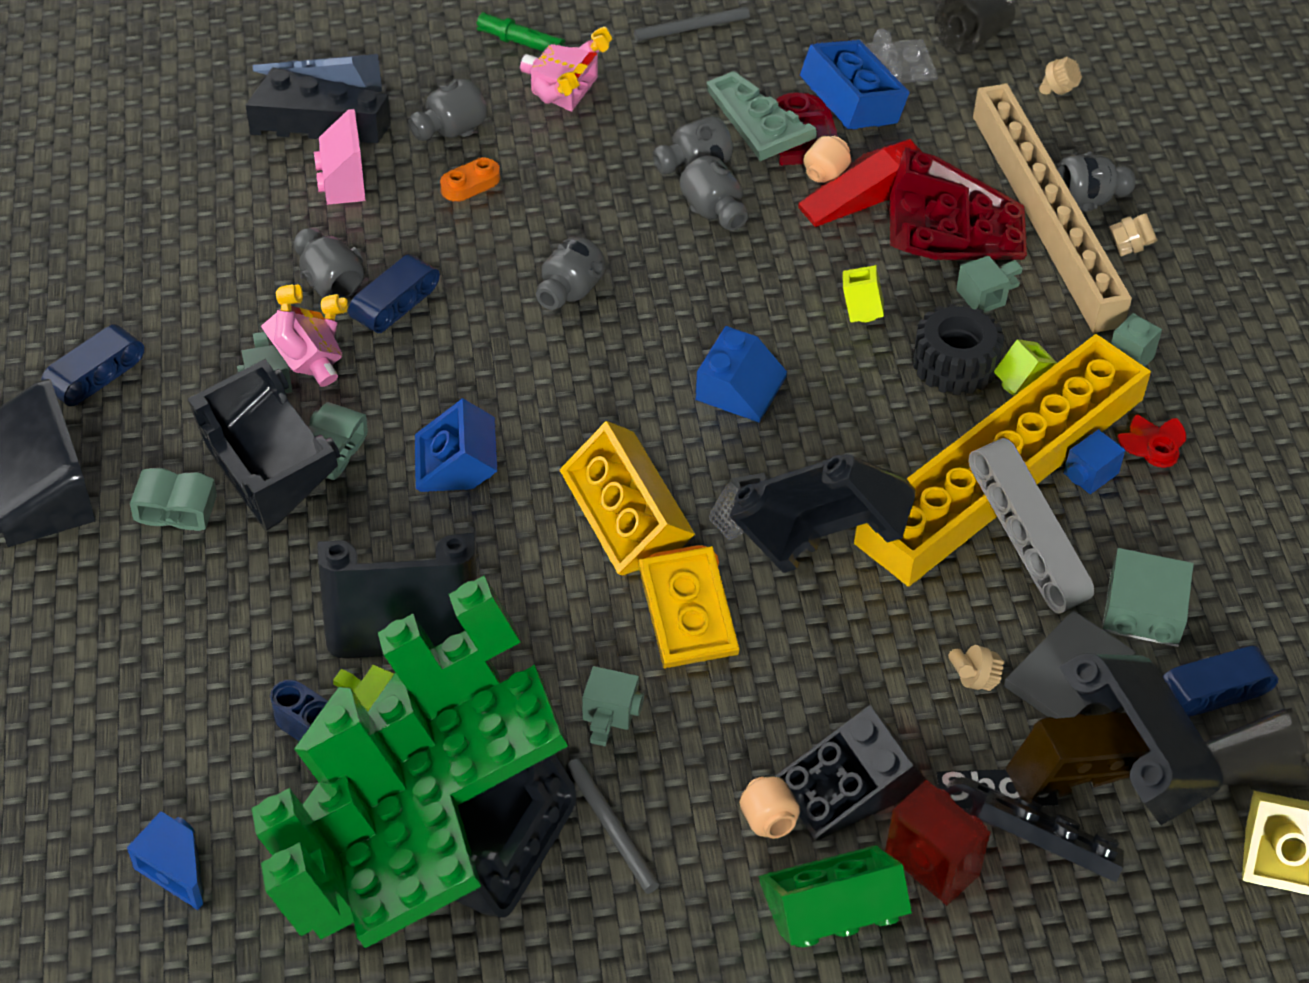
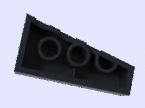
(311, 105)

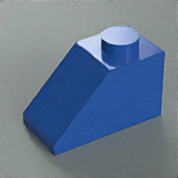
(169, 857)

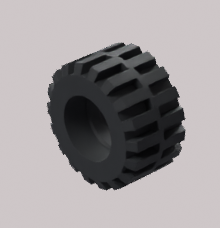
(957, 349)

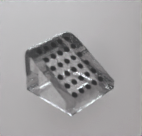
(721, 511)

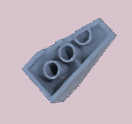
(356, 71)

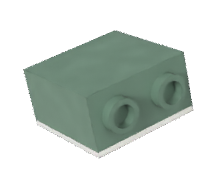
(1148, 597)

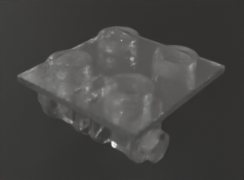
(904, 59)

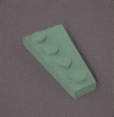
(758, 118)

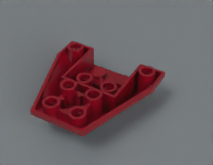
(951, 214)

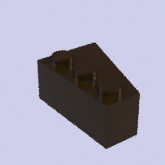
(1075, 752)

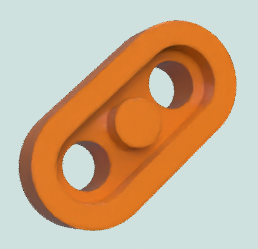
(470, 179)

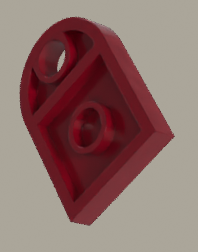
(813, 112)

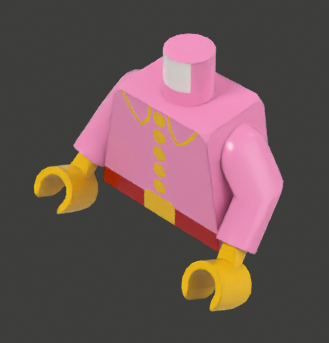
(566, 73)
(305, 336)

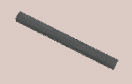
(691, 24)
(612, 826)

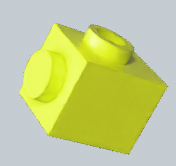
(863, 294)

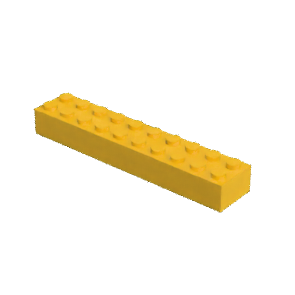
(1042, 421)

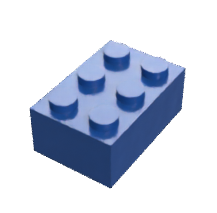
(854, 84)

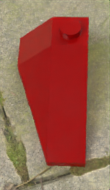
(860, 186)

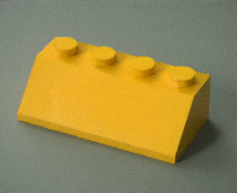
(625, 498)

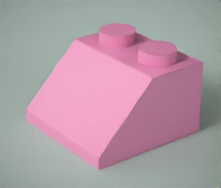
(340, 162)

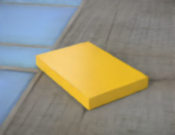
(688, 607)

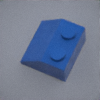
(739, 375)
(456, 449)

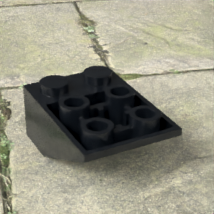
(851, 775)

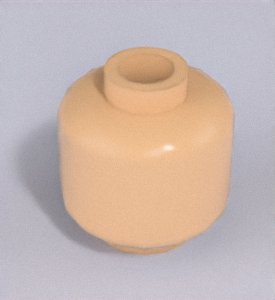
(827, 159)
(769, 807)

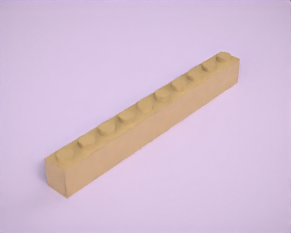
(1052, 209)

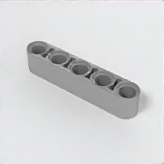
(1031, 525)

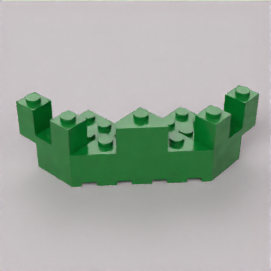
(384, 822)

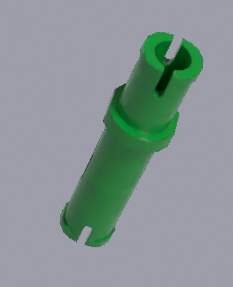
(508, 31)

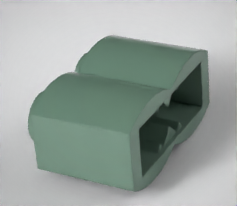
(344, 426)
(173, 499)

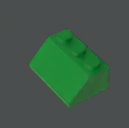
(836, 895)

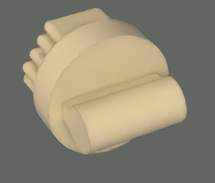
(1061, 76)
(1133, 234)
(977, 667)

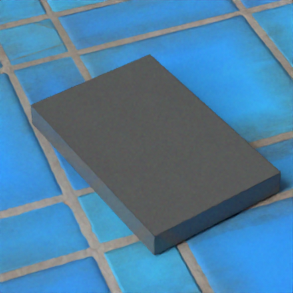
(1040, 679)

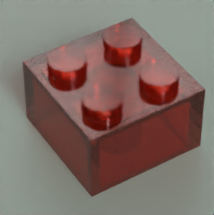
(937, 842)

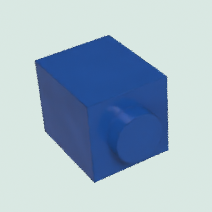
(1094, 461)

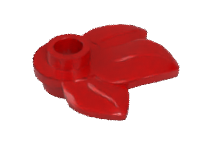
(1155, 444)

